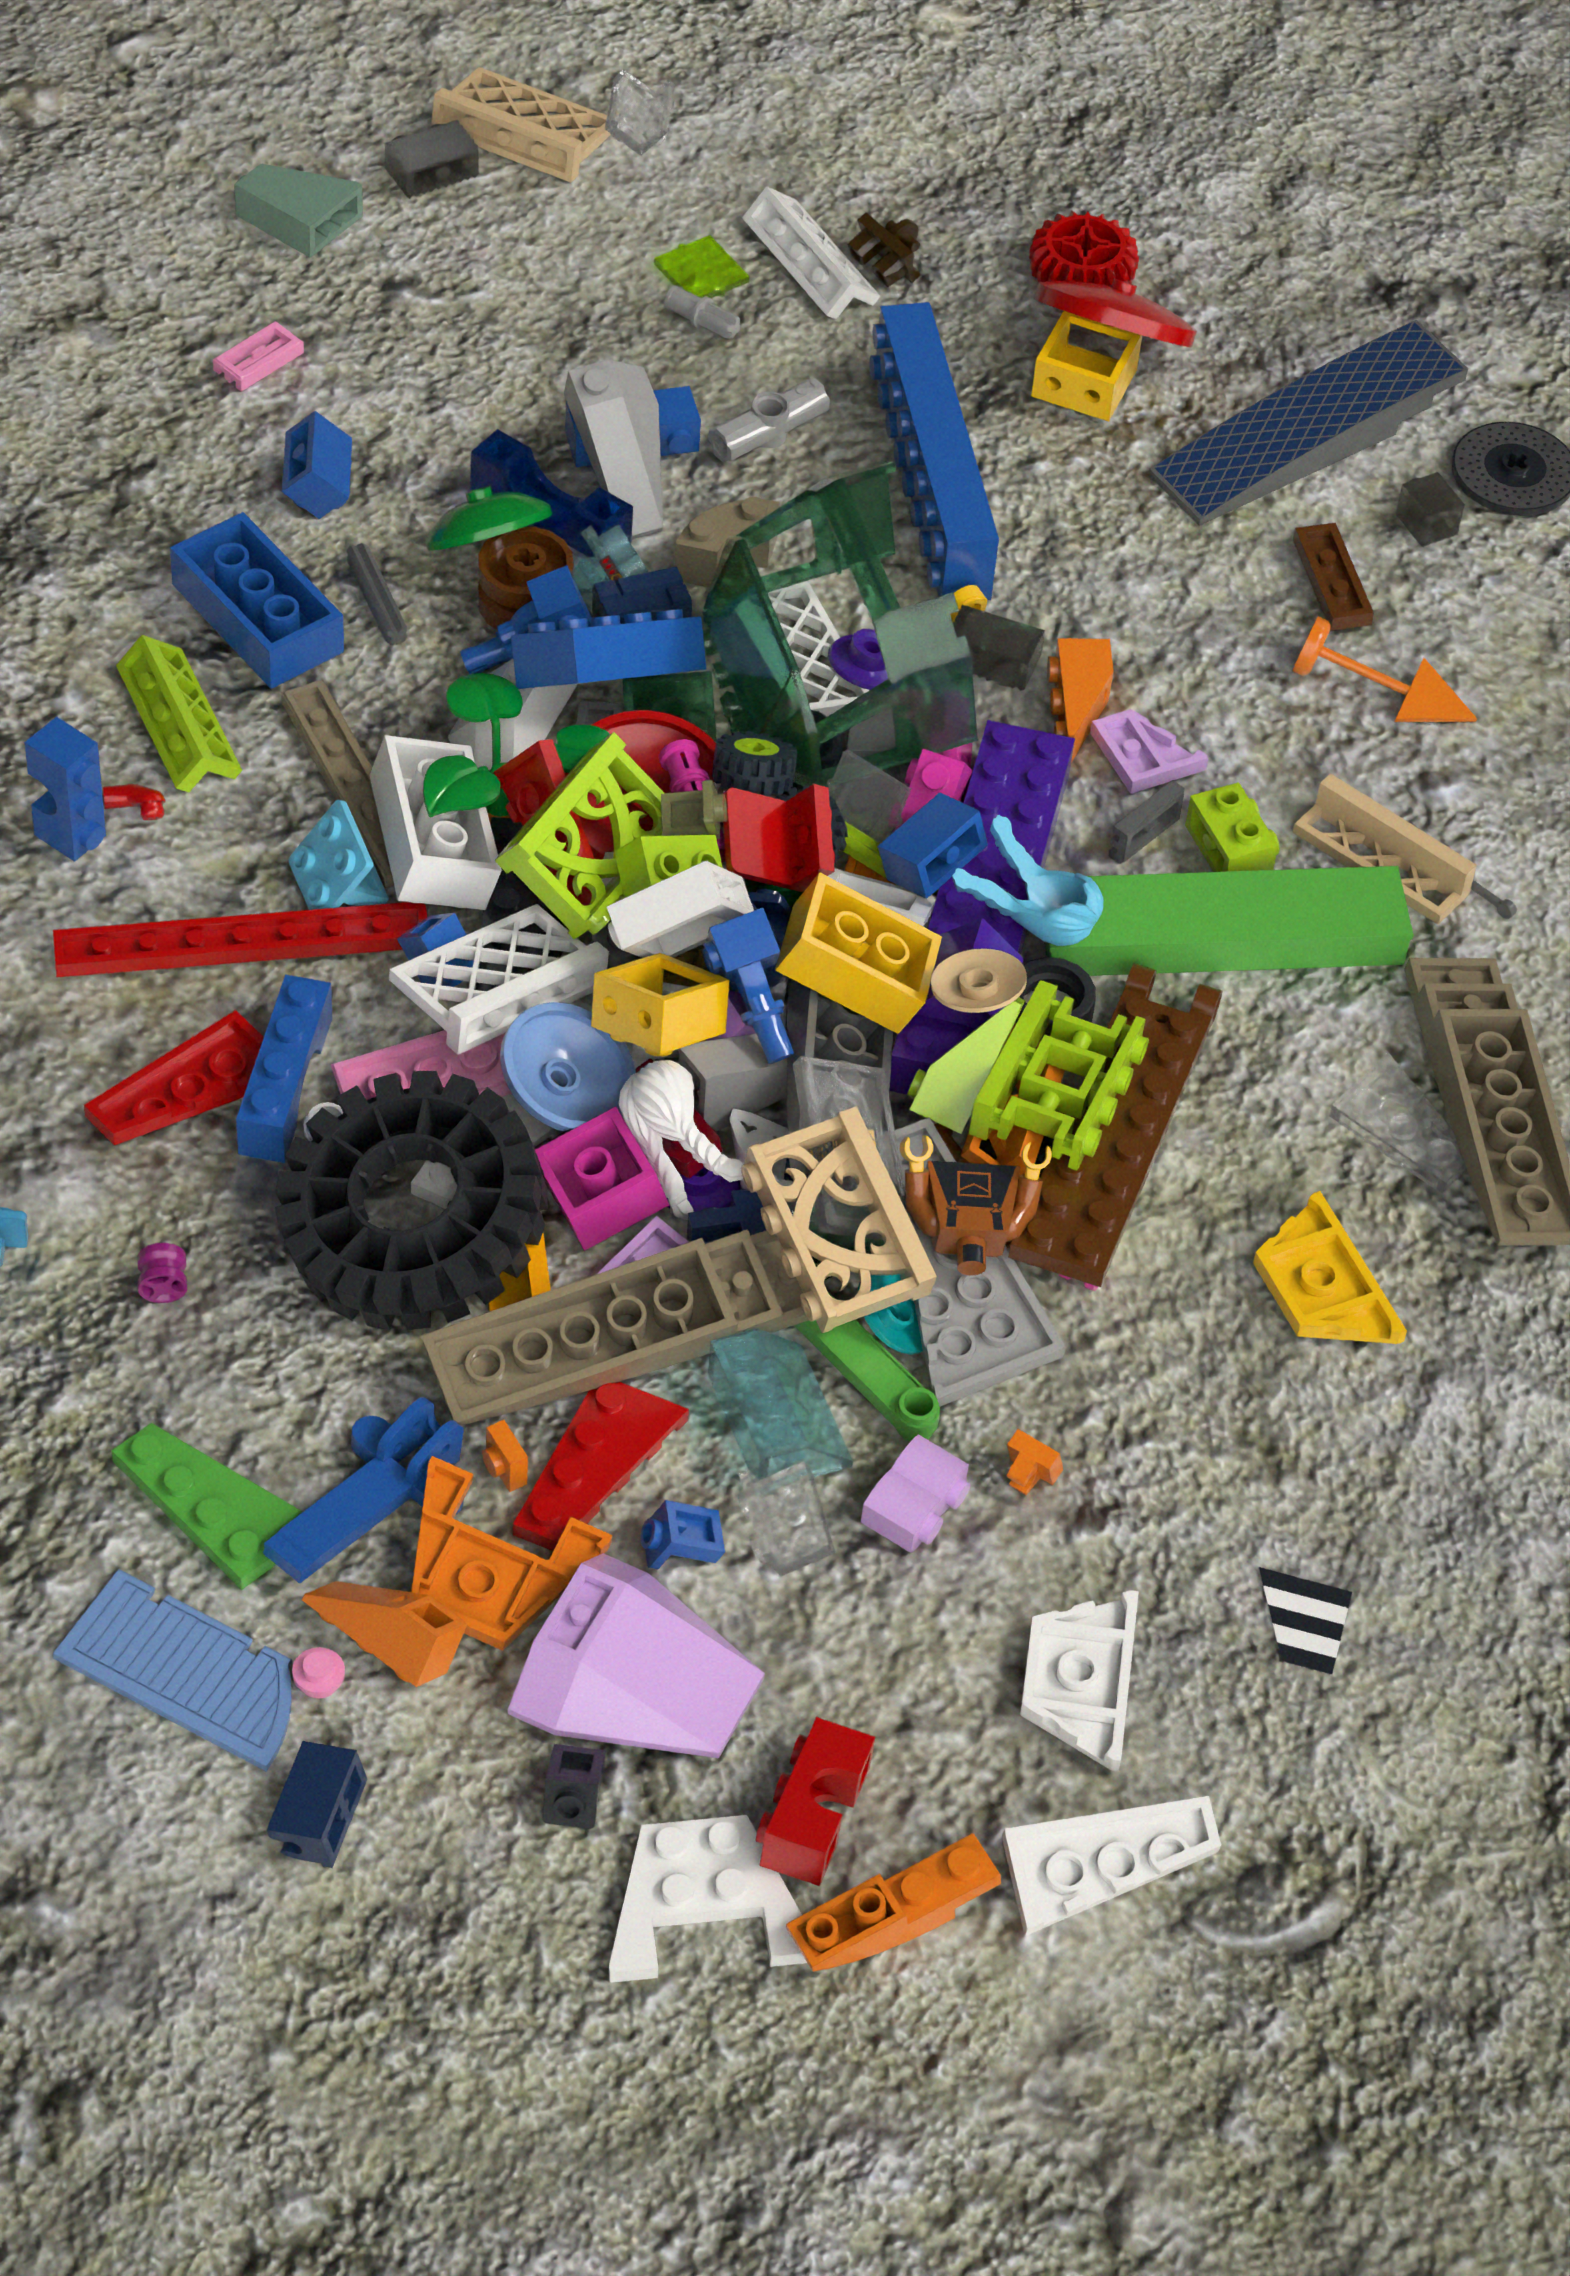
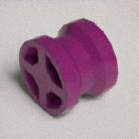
(162, 1272)

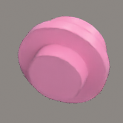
(318, 1672)

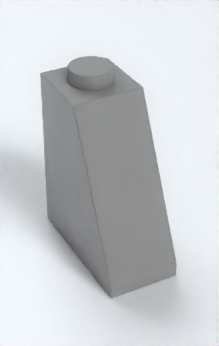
(731, 1076)

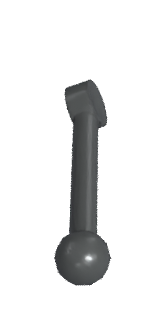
(1505, 908)

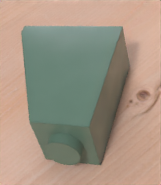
(298, 205)

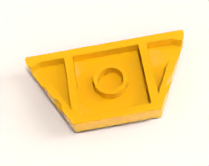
(1325, 1281)

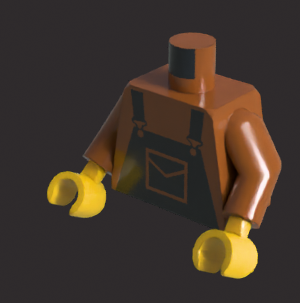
(970, 1205)

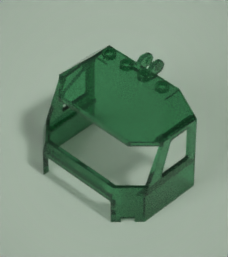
(923, 658)

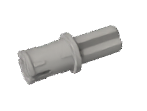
(702, 312)

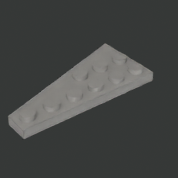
(980, 1324)

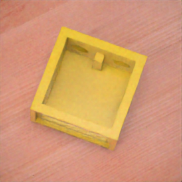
(1083, 377)
(633, 1010)

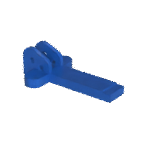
(371, 1491)

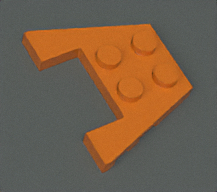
(483, 1577)

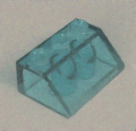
(775, 1405)

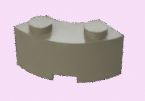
(704, 538)

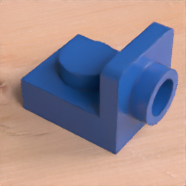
(682, 1532)

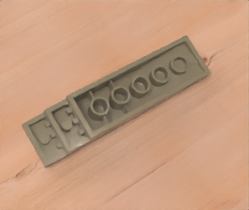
(1495, 1097)
(613, 1325)

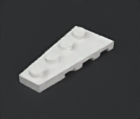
(1096, 1857)

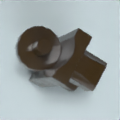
(892, 243)

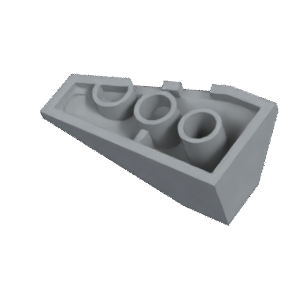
(621, 435)

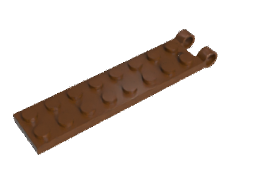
(1088, 1209)

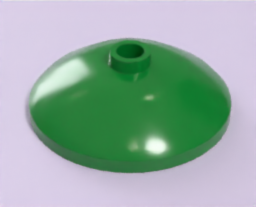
(485, 517)

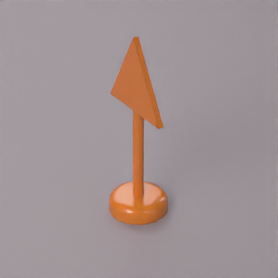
(1425, 700)

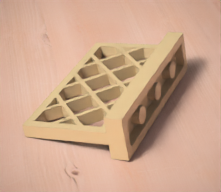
(522, 139)

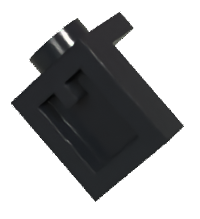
(573, 1786)

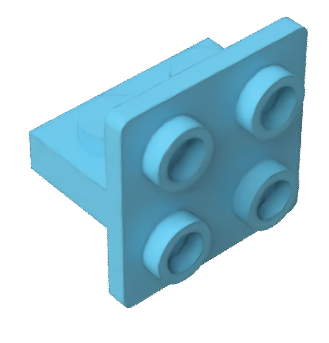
(335, 864)

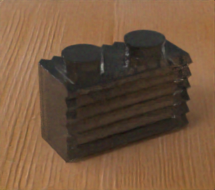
(432, 158)
(1000, 646)

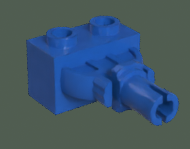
(554, 600)
(740, 953)

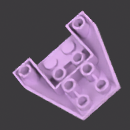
(633, 1667)

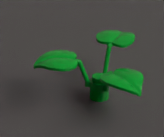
(456, 781)

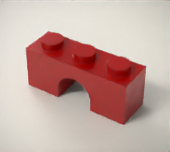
(800, 1832)

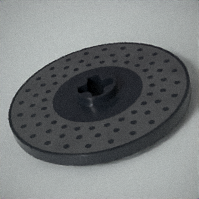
(1513, 468)

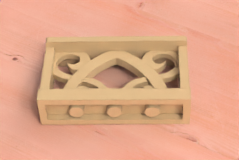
(856, 1158)

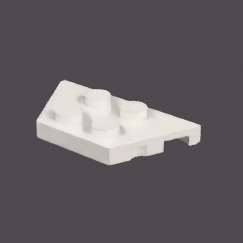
(1082, 1675)

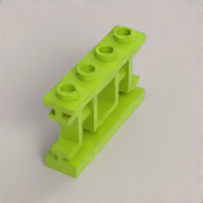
(1074, 1054)

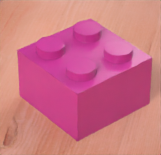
(600, 1178)

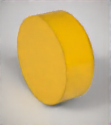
(971, 597)

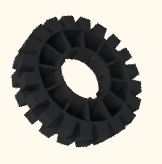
(432, 1264)

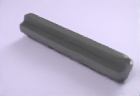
(377, 593)

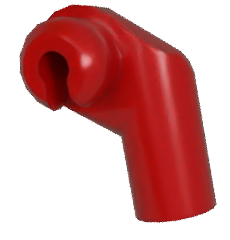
(135, 795)

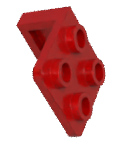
(778, 838)

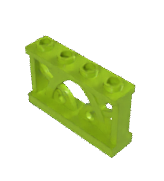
(537, 841)

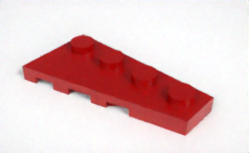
(180, 1084)

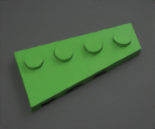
(206, 1500)

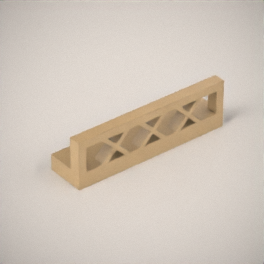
(1393, 843)

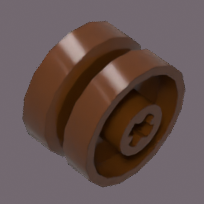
(510, 562)

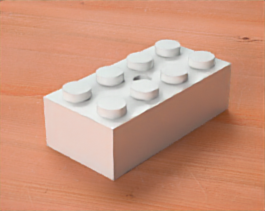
(438, 857)

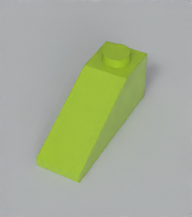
(956, 1077)

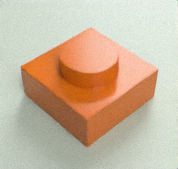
(505, 1456)

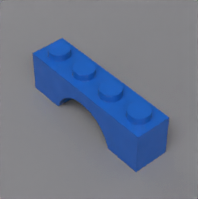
(275, 1086)

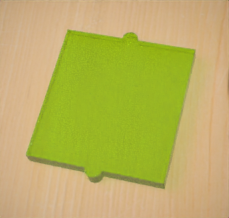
(702, 268)

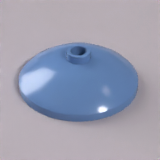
(561, 1046)

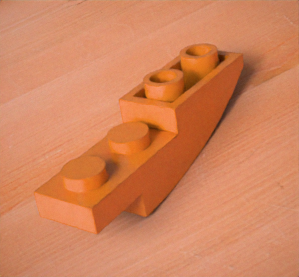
(894, 1910)

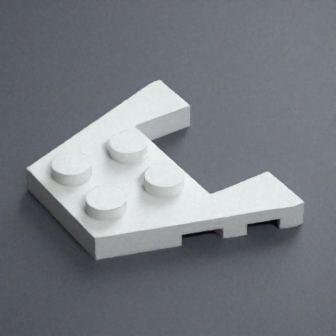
(697, 1876)

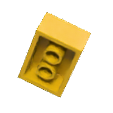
(859, 953)

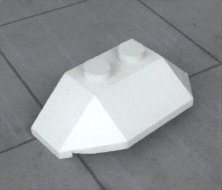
(537, 717)

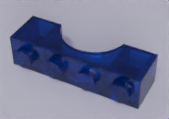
(511, 467)

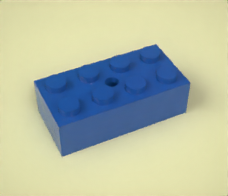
(257, 600)
(608, 649)

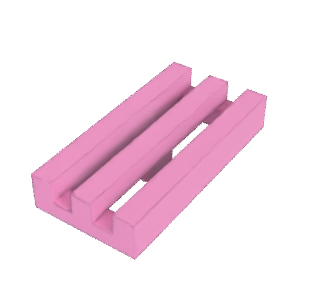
(263, 359)

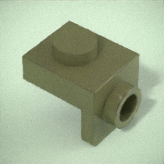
(693, 811)

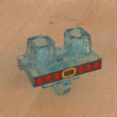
(612, 559)

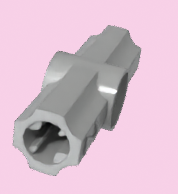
(769, 420)

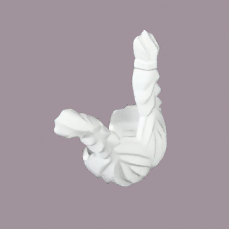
(660, 1105)

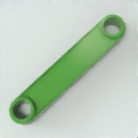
(877, 1377)

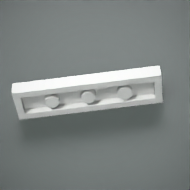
(807, 252)

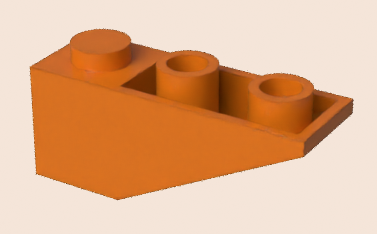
(1082, 685)
(398, 1627)

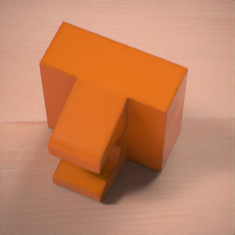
(1031, 1462)

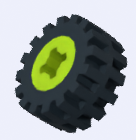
(754, 763)

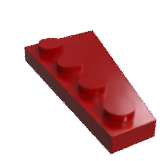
(528, 783)
(595, 1457)

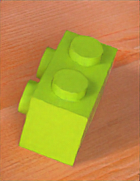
(1231, 830)
(661, 857)

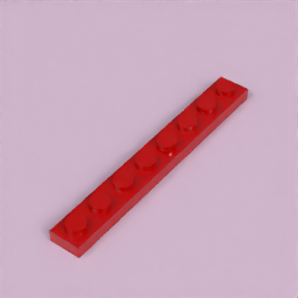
(233, 939)

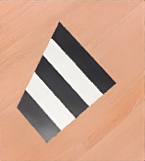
(1306, 1619)

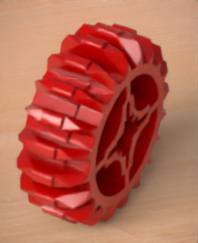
(1083, 250)

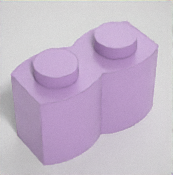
(915, 1494)

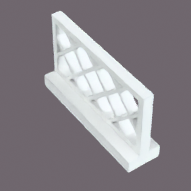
(816, 618)
(491, 1012)

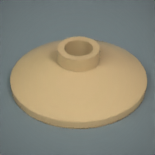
(978, 980)

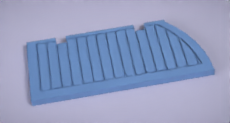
(183, 1668)

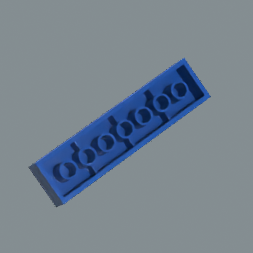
(933, 450)

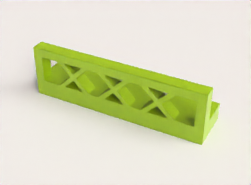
(176, 713)

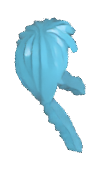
(1059, 903)

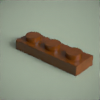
(1333, 576)

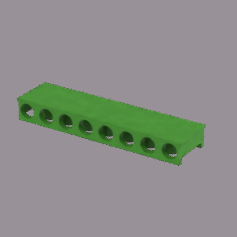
(1246, 921)

